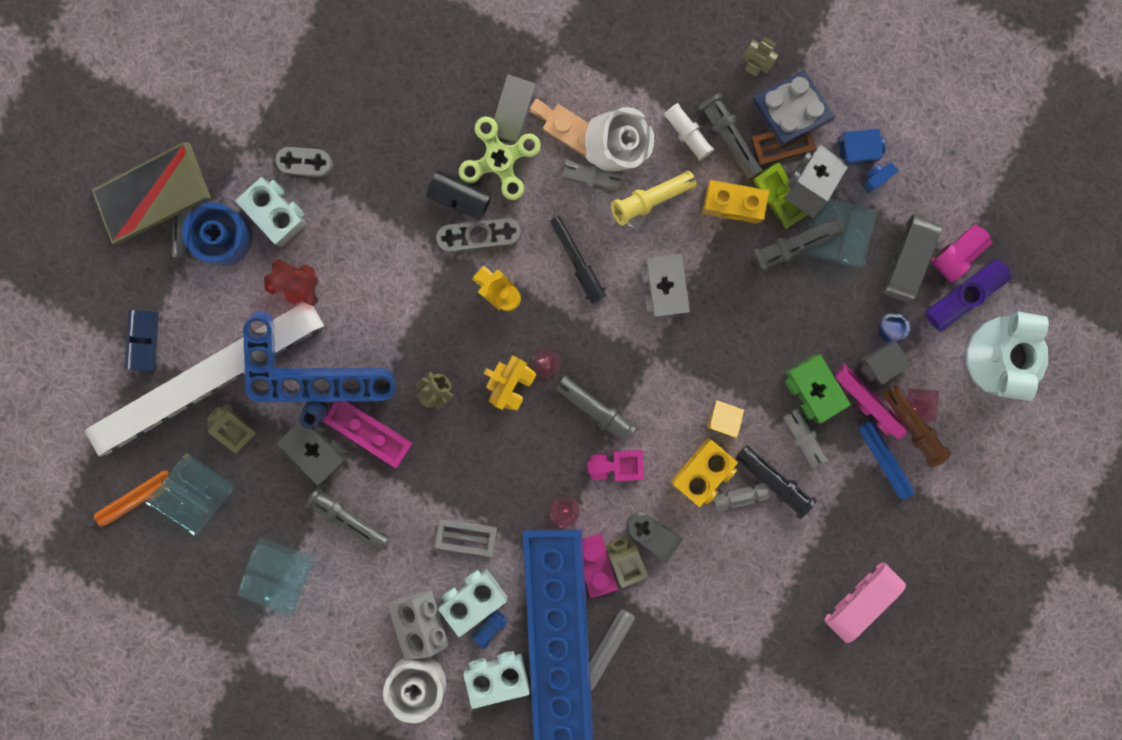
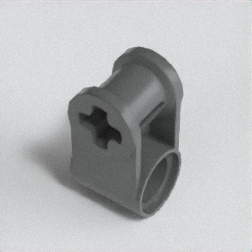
(656, 538)

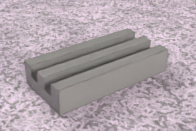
(462, 548)

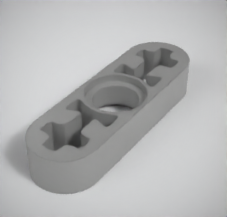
(499, 226)

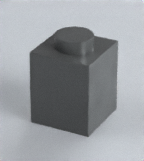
(884, 363)

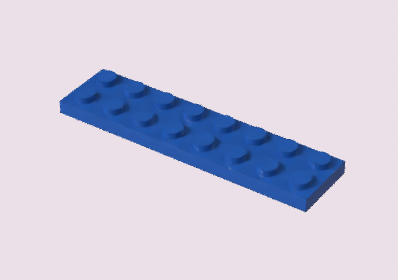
(558, 634)

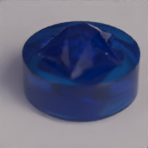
(894, 327)

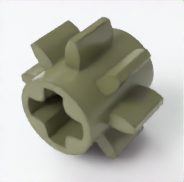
(760, 56)
(434, 390)

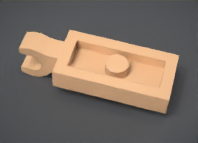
(562, 125)

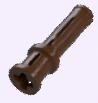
(922, 436)

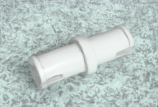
(688, 132)

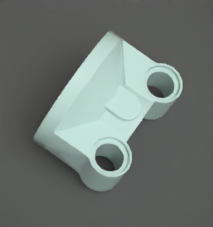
(990, 352)

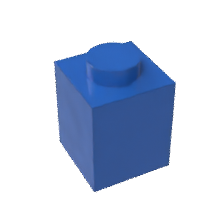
(861, 146)

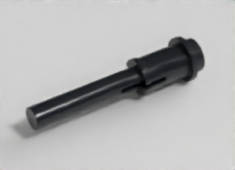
(584, 273)

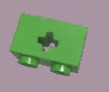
(830, 398)

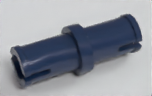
(313, 413)

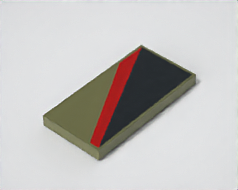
(151, 193)

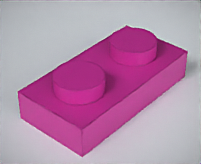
(597, 567)

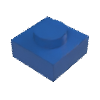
(878, 176)

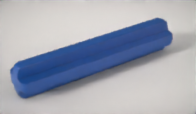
(886, 459)

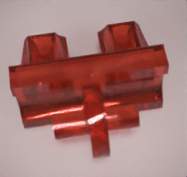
(294, 282)

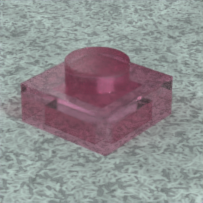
(924, 402)

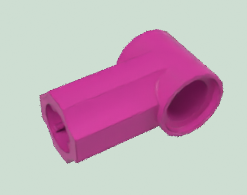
(957, 256)

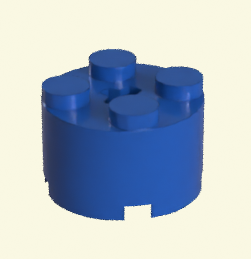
(210, 219)

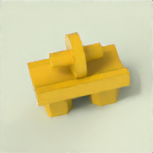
(497, 289)
(504, 380)

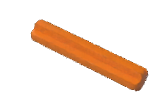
(129, 500)

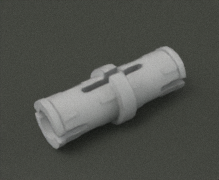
(592, 175)
(805, 438)

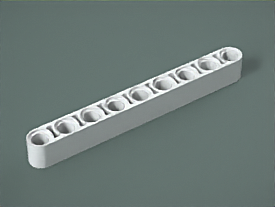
(196, 383)

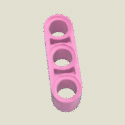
(866, 603)

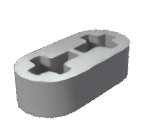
(305, 155)

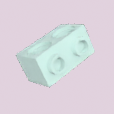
(268, 216)
(477, 607)
(500, 688)

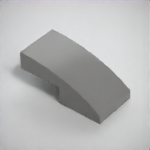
(513, 107)

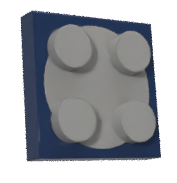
(793, 108)

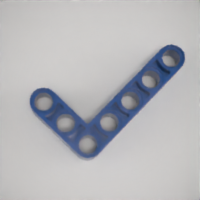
(304, 377)

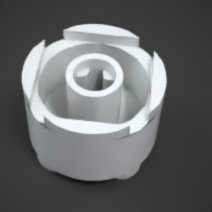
(618, 140)
(400, 695)

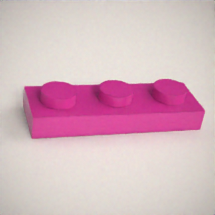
(869, 402)
(368, 432)

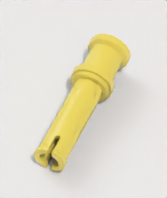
(642, 201)

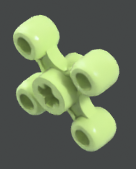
(487, 164)

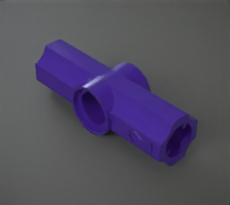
(981, 285)

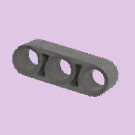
(912, 259)

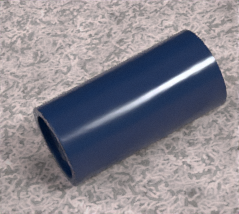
(141, 340)

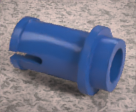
(489, 628)

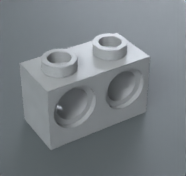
(418, 625)

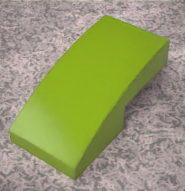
(775, 181)

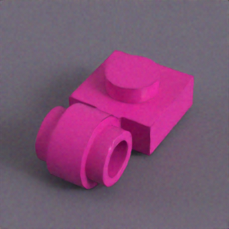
(625, 464)

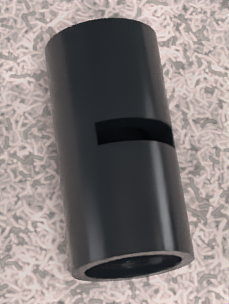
(459, 195)

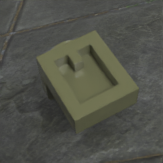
(229, 428)
(626, 561)

